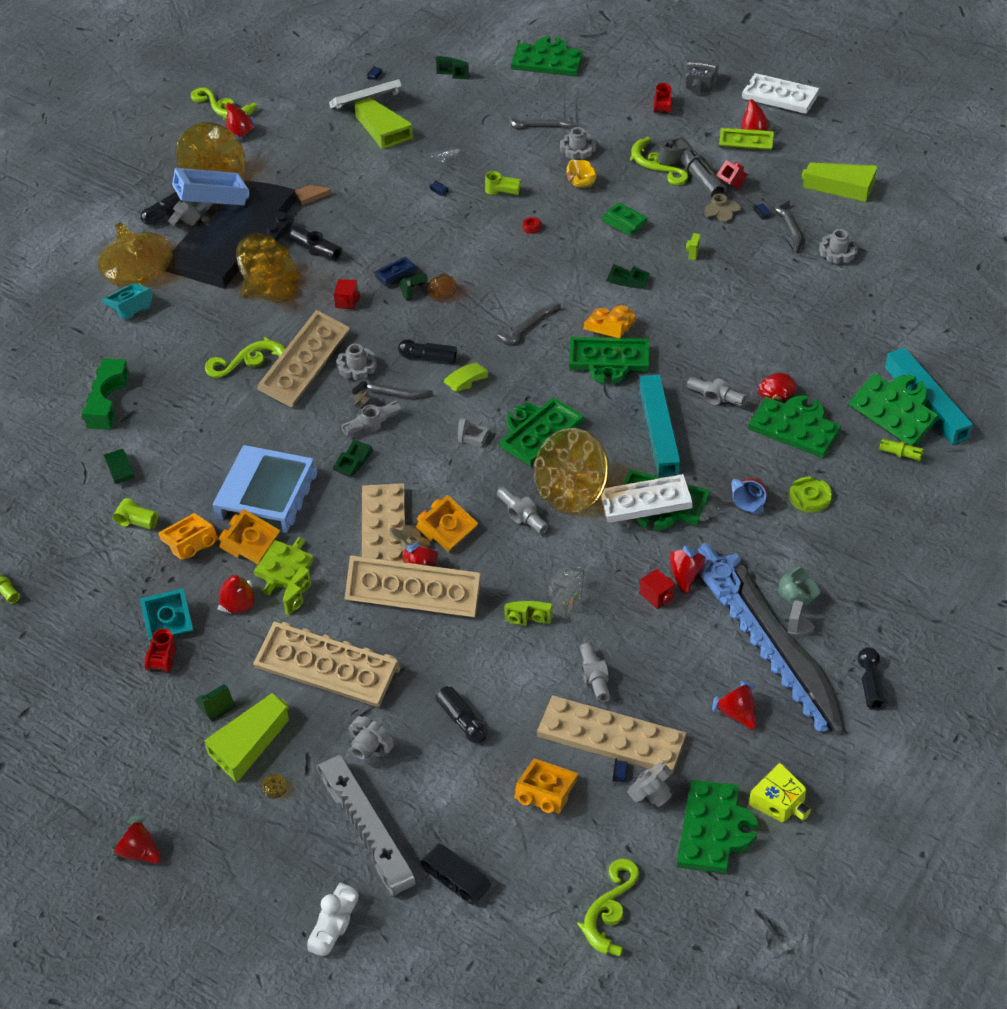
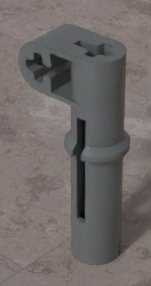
(680, 151)

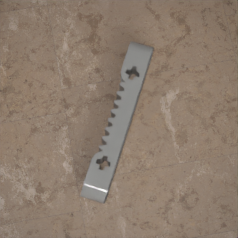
(347, 792)

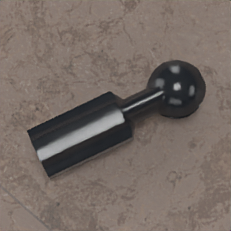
(159, 210)
(437, 352)
(872, 679)
(461, 714)

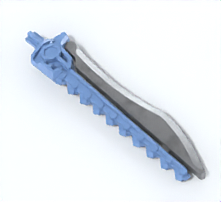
(724, 578)

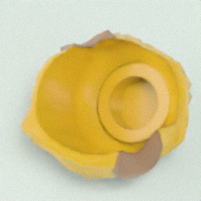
(581, 173)

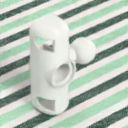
(332, 919)

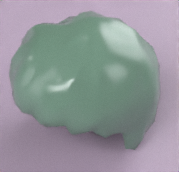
(799, 587)

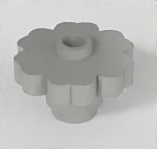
(577, 144)
(184, 212)
(838, 247)
(356, 362)
(369, 739)
(652, 785)

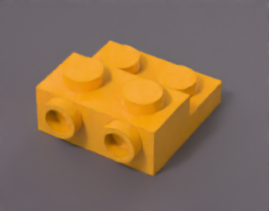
(610, 323)
(446, 523)
(189, 536)
(248, 536)
(545, 786)

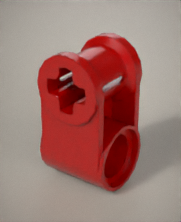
(662, 98)
(160, 651)

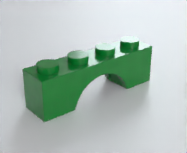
(110, 376)

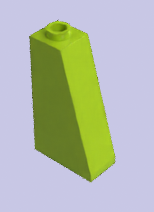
(382, 123)
(840, 179)
(247, 736)

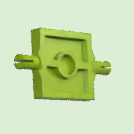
(281, 564)

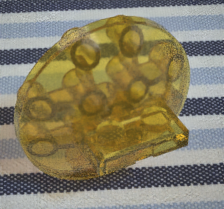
(210, 149)
(134, 257)
(266, 269)
(571, 470)

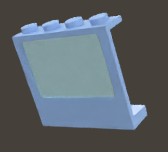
(266, 485)

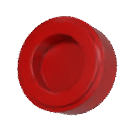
(531, 225)

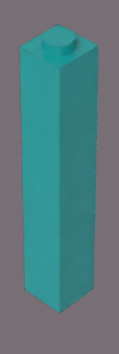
(951, 420)
(659, 426)

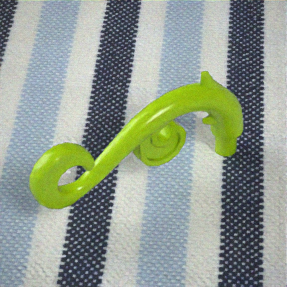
(218, 106)
(653, 164)
(245, 354)
(606, 902)

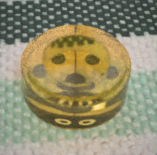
(274, 786)

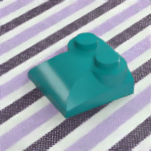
(129, 300)
(166, 611)

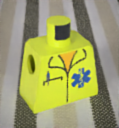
(780, 795)

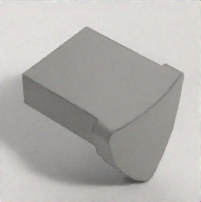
(471, 433)
(799, 624)

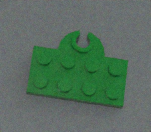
(547, 57)
(609, 356)
(896, 407)
(795, 424)
(536, 426)
(666, 520)
(713, 827)

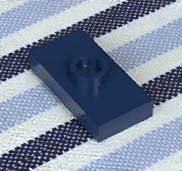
(395, 271)

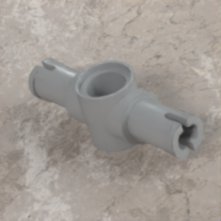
(716, 391)
(371, 418)
(522, 510)
(595, 672)

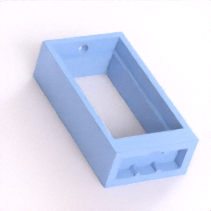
(210, 186)

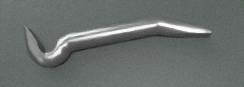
(541, 122)
(780, 210)
(527, 323)
(389, 390)

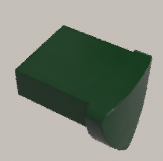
(409, 282)
(215, 702)

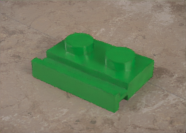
(624, 218)

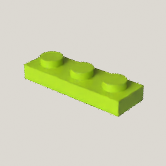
(746, 139)

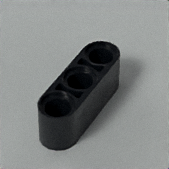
(455, 874)

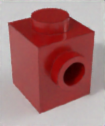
(732, 174)
(346, 294)
(657, 588)

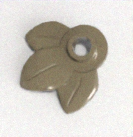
(721, 208)
(409, 535)

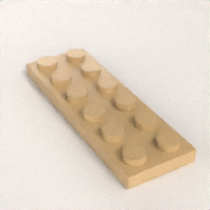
(303, 358)
(382, 509)
(413, 586)
(610, 734)

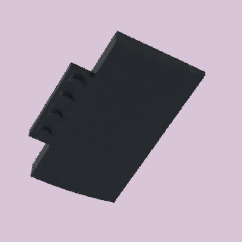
(211, 245)

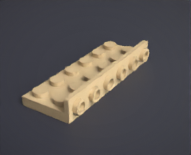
(326, 663)

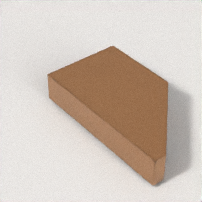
(311, 193)

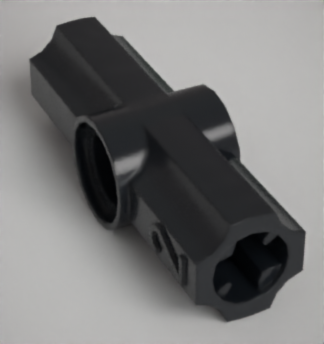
(315, 243)

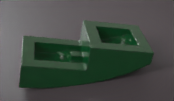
(455, 67)
(635, 278)
(353, 459)
(119, 466)

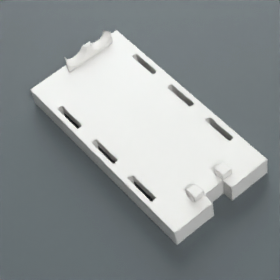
(365, 93)
(780, 93)
(646, 498)

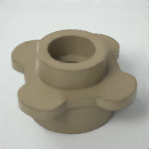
(361, 398)

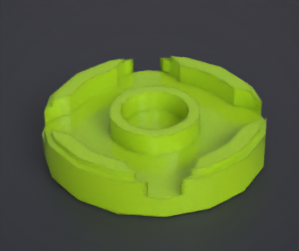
(810, 494)

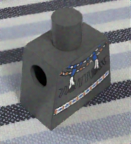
(701, 75)

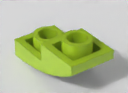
(464, 376)
(293, 594)
(522, 611)

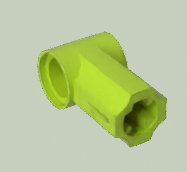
(496, 183)
(130, 513)

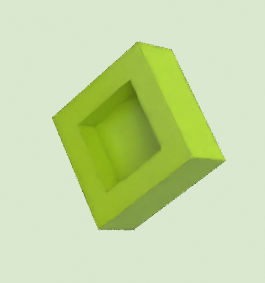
(693, 246)

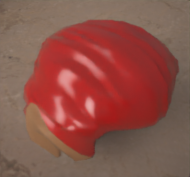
(778, 387)

